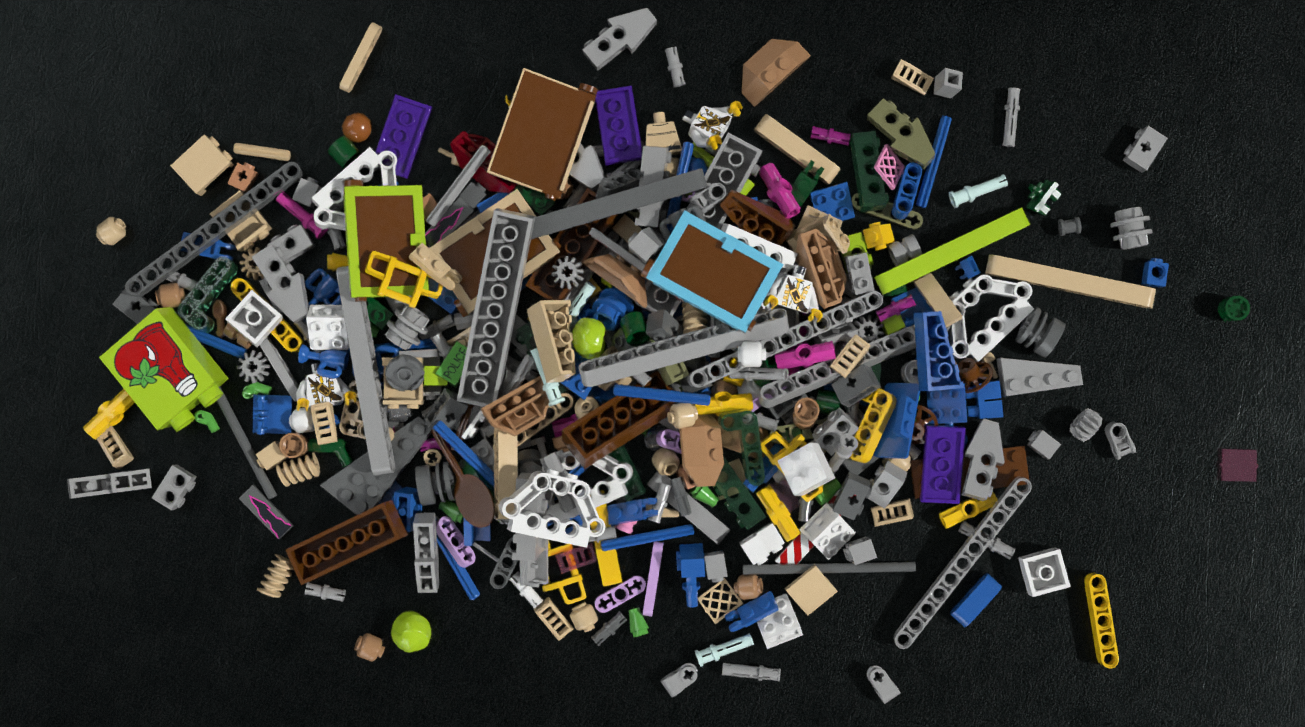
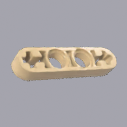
(360, 57)

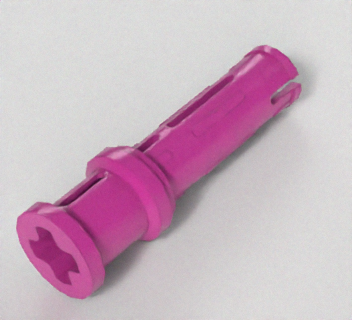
(299, 212)

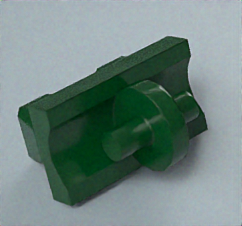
(1040, 194)

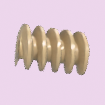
(693, 318)
(298, 471)
(277, 578)

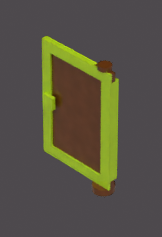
(385, 222)

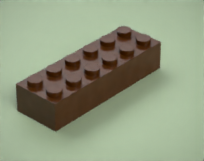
(574, 243)
(615, 423)
(346, 542)

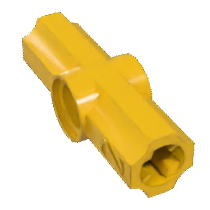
(724, 402)
(109, 414)
(778, 513)
(957, 513)

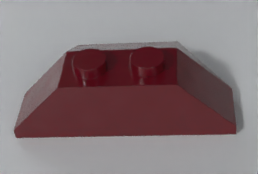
(465, 147)

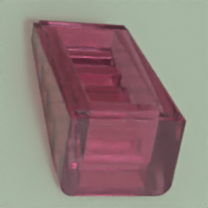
(591, 552)

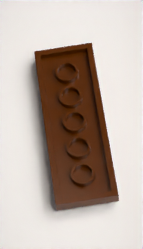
(1014, 466)

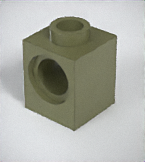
(673, 373)

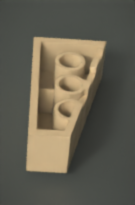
(553, 339)

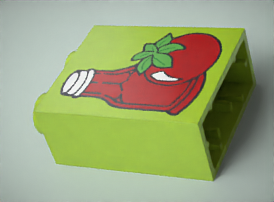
(165, 369)

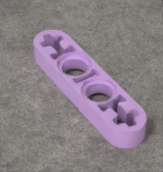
(653, 579)

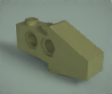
(915, 146)

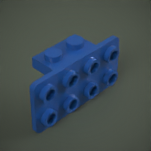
(898, 432)

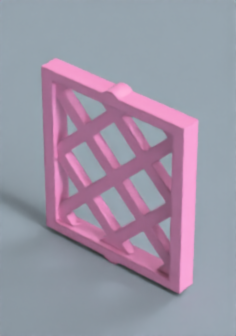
(886, 149)

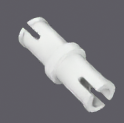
(526, 591)

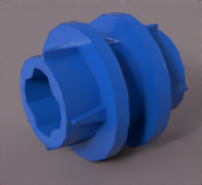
(612, 307)

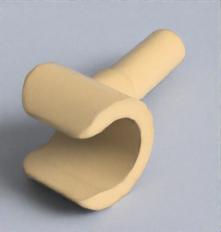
(451, 155)
(988, 358)

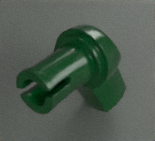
(336, 447)

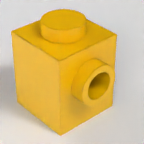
(878, 236)

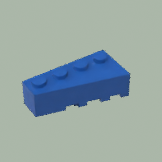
(934, 354)

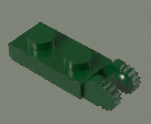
(805, 183)

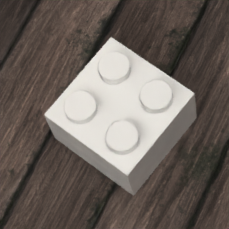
(254, 318)
(806, 469)
(1044, 572)

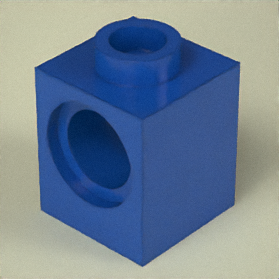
(1148, 279)

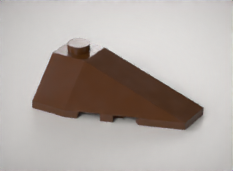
(757, 218)

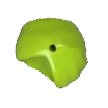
(589, 338)
(411, 631)

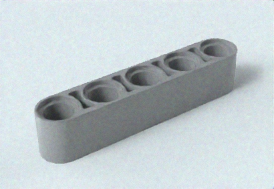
(699, 517)

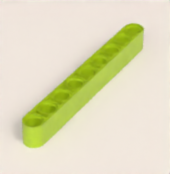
(951, 251)

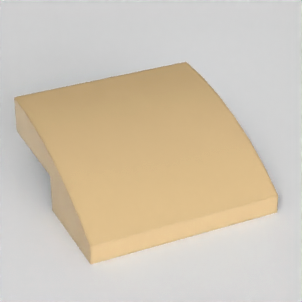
(811, 589)

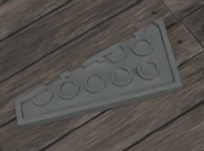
(357, 485)

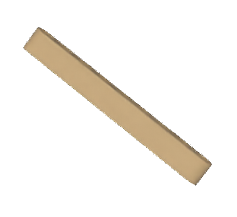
(1070, 281)

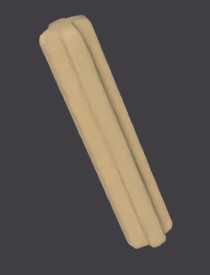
(260, 151)

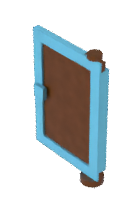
(713, 272)

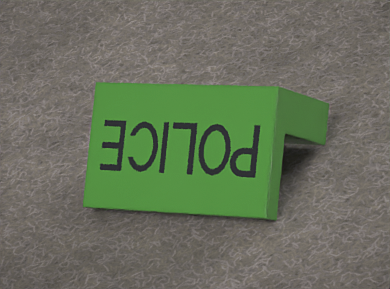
(452, 366)

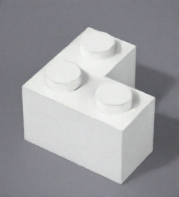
(761, 543)

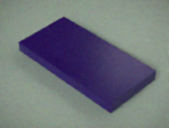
(618, 125)
(403, 133)
(942, 464)

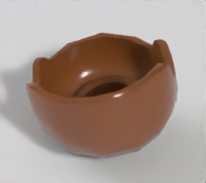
(356, 127)

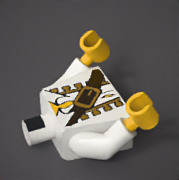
(711, 124)
(794, 294)
(322, 389)

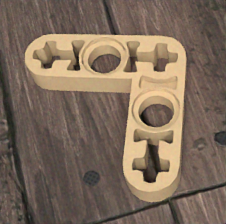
(354, 418)

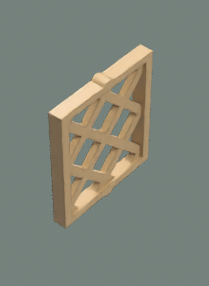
(707, 609)

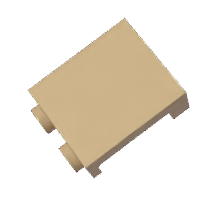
(202, 164)
(826, 226)
(250, 230)
(394, 398)

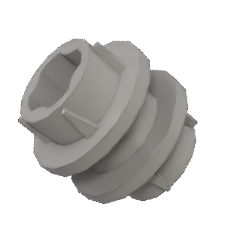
(1131, 228)
(407, 327)

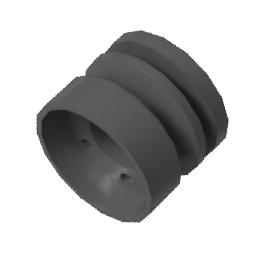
(1037, 330)
(435, 483)

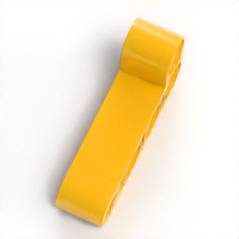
(869, 425)

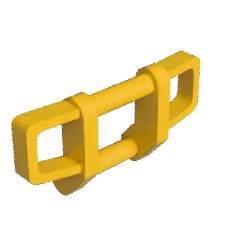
(393, 262)
(788, 448)
(576, 577)

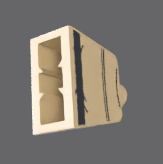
(663, 134)

